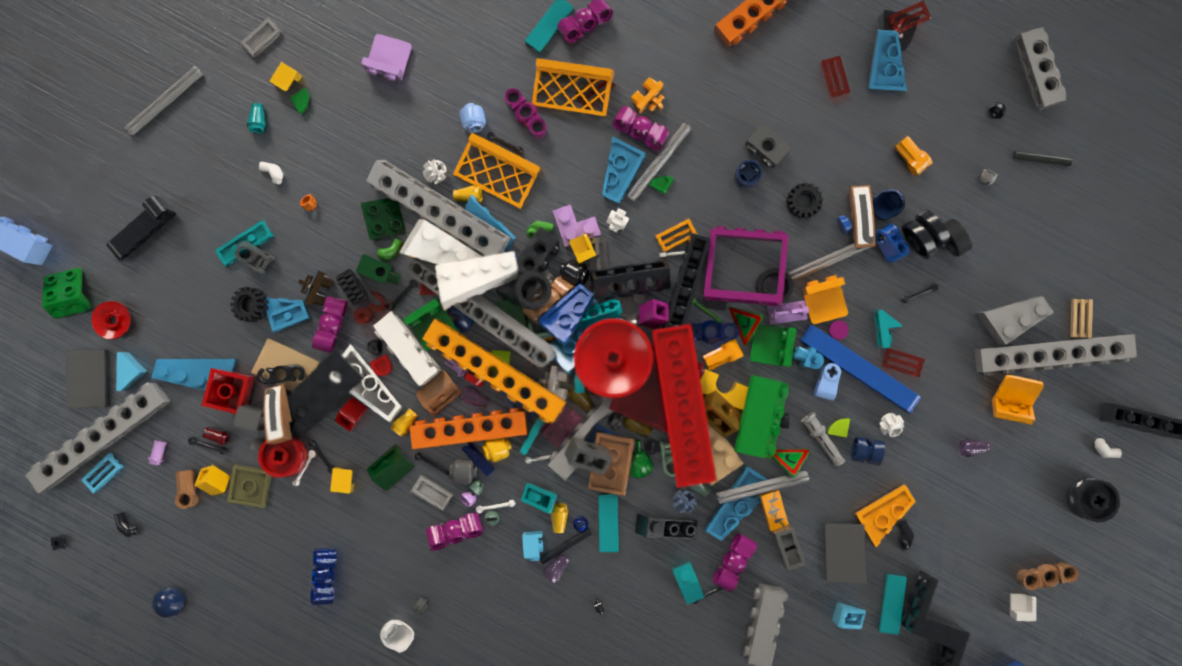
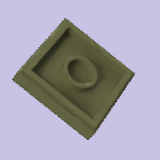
(248, 486)

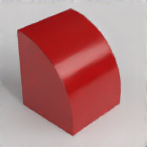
(350, 414)

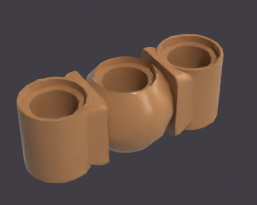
(560, 289)
(1056, 575)

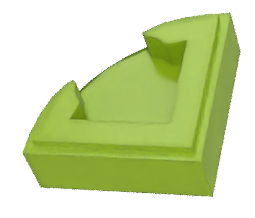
(839, 427)

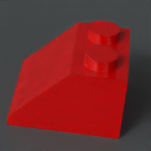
(227, 390)

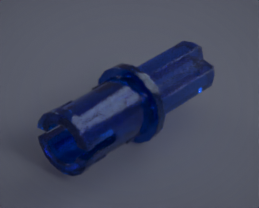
(478, 459)

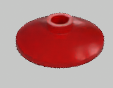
(103, 316)

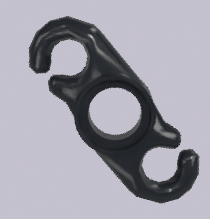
(289, 374)

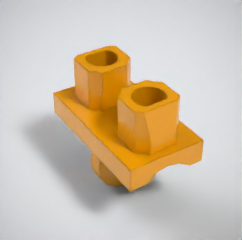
(642, 102)

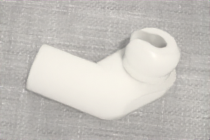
(274, 171)
(1105, 451)

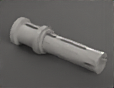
(818, 431)

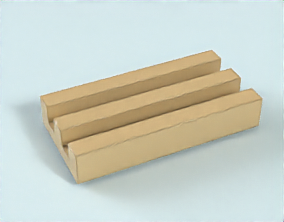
(1085, 318)

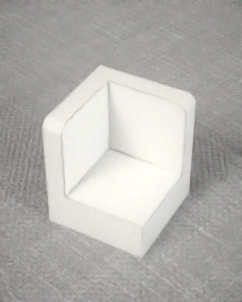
(1023, 607)

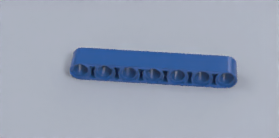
(861, 369)

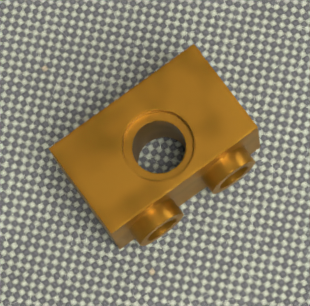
(721, 414)

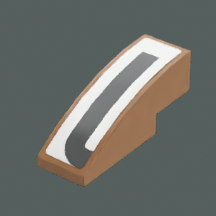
(862, 216)
(276, 415)

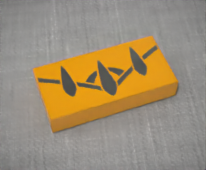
(773, 510)

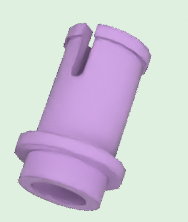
(453, 364)
(157, 452)

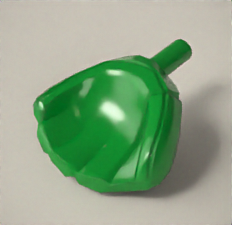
(641, 463)

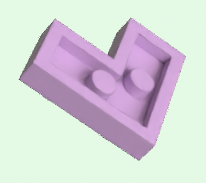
(571, 229)

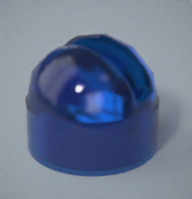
(579, 519)

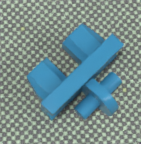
(808, 357)

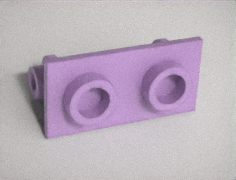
(788, 312)

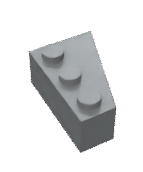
(1014, 319)

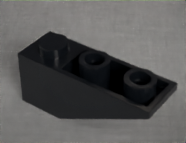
(665, 527)

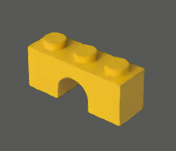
(735, 396)

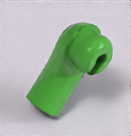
(532, 229)
(391, 252)

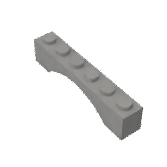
(558, 460)

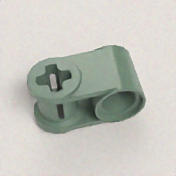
(666, 456)

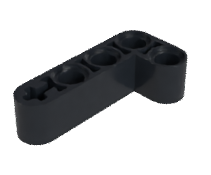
(142, 228)

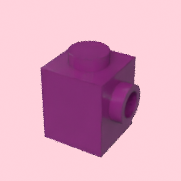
(653, 313)

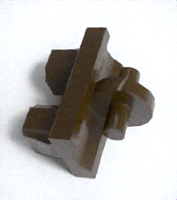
(320, 280)

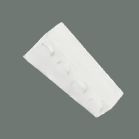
(435, 246)
(474, 276)
(407, 349)
(370, 389)

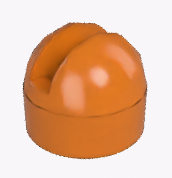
(308, 202)

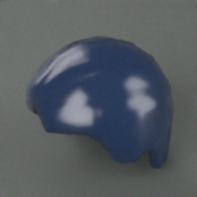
(888, 204)
(461, 320)
(168, 602)

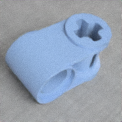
(827, 383)

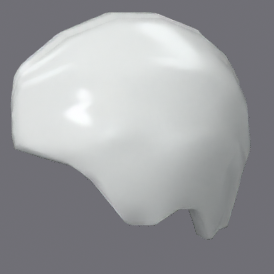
(397, 635)

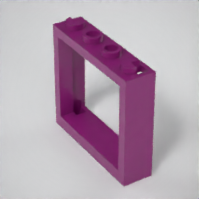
(746, 297)

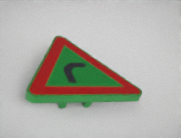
(747, 322)
(791, 459)

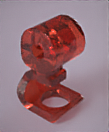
(366, 315)

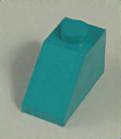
(688, 582)

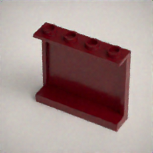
(647, 402)

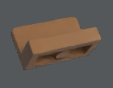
(438, 393)

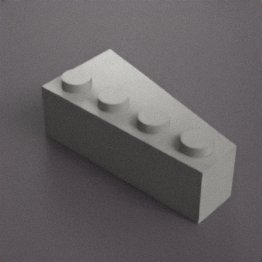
(764, 624)

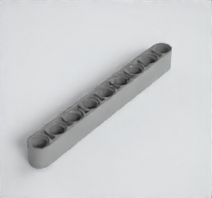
(488, 318)

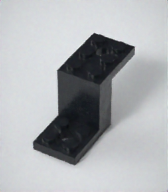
(319, 394)
(918, 622)

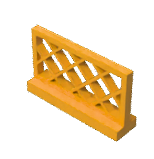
(578, 71)
(504, 155)

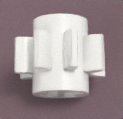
(434, 171)
(617, 220)
(891, 425)

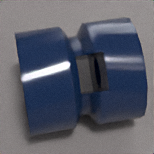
(748, 174)
(865, 450)

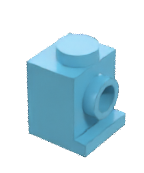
(532, 545)

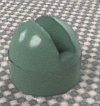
(476, 486)
(490, 514)

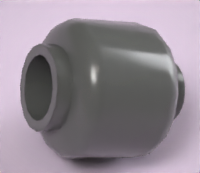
(462, 471)

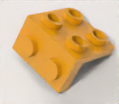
(825, 299)
(1016, 399)

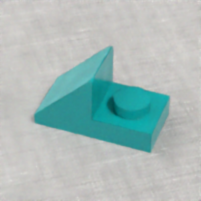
(882, 323)
(539, 497)

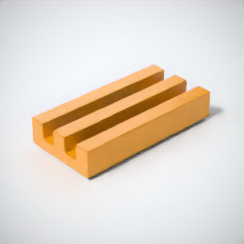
(661, 243)

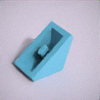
(128, 371)
(848, 616)

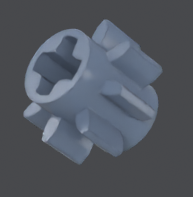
(684, 501)

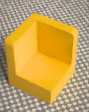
(284, 77)
(582, 248)
(212, 480)
(341, 480)

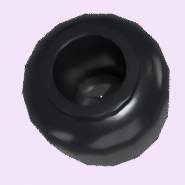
(574, 272)

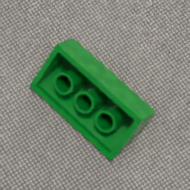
(761, 417)

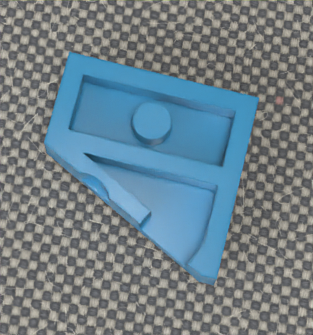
(286, 313)

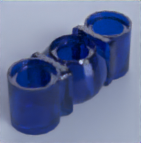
(719, 331)
(323, 576)

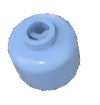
(472, 118)

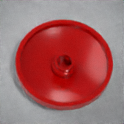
(613, 358)

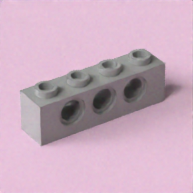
(1036, 78)

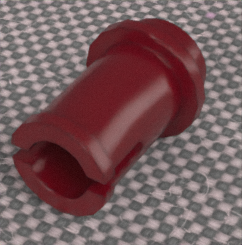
(217, 436)

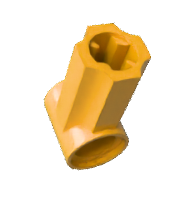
(916, 159)
(726, 353)

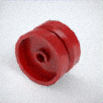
(279, 465)

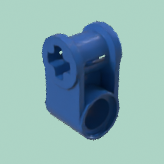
(892, 244)

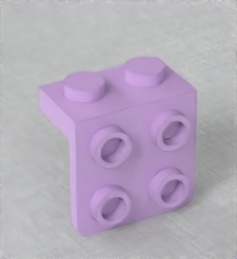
(387, 57)

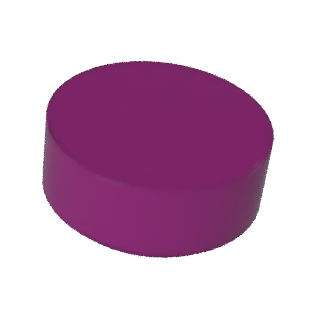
(838, 330)

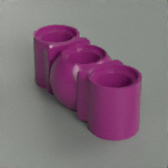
(584, 20)
(521, 105)
(640, 128)
(329, 324)
(454, 531)
(734, 562)

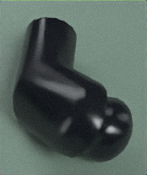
(124, 528)
(906, 537)

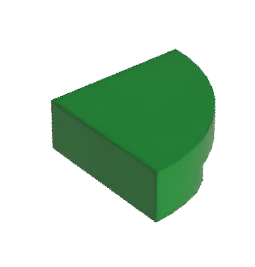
(301, 100)
(661, 184)

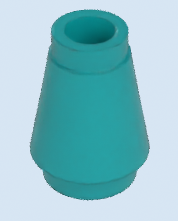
(256, 119)

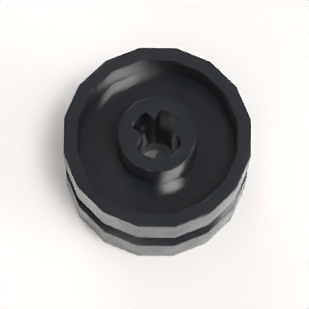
(926, 234)
(1093, 499)

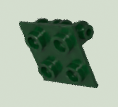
(383, 218)

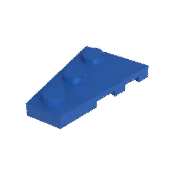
(567, 314)

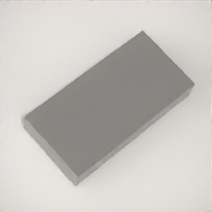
(261, 37)
(432, 492)

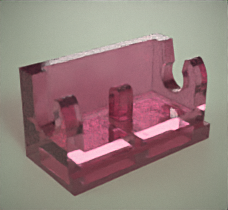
(562, 427)

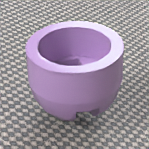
(467, 498)

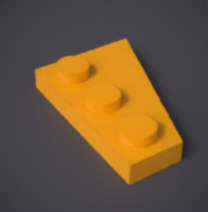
(884, 513)

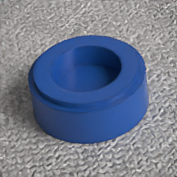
(844, 224)

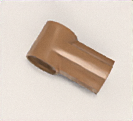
(185, 486)

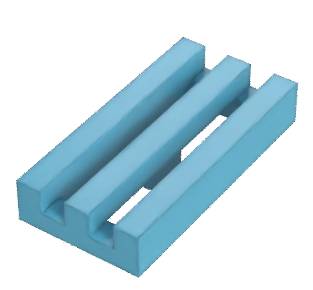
(114, 462)

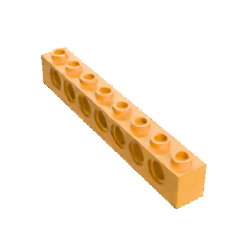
(434, 341)

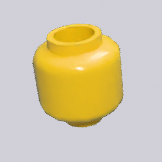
(496, 449)

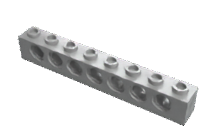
(379, 178)
(1123, 344)
(39, 474)

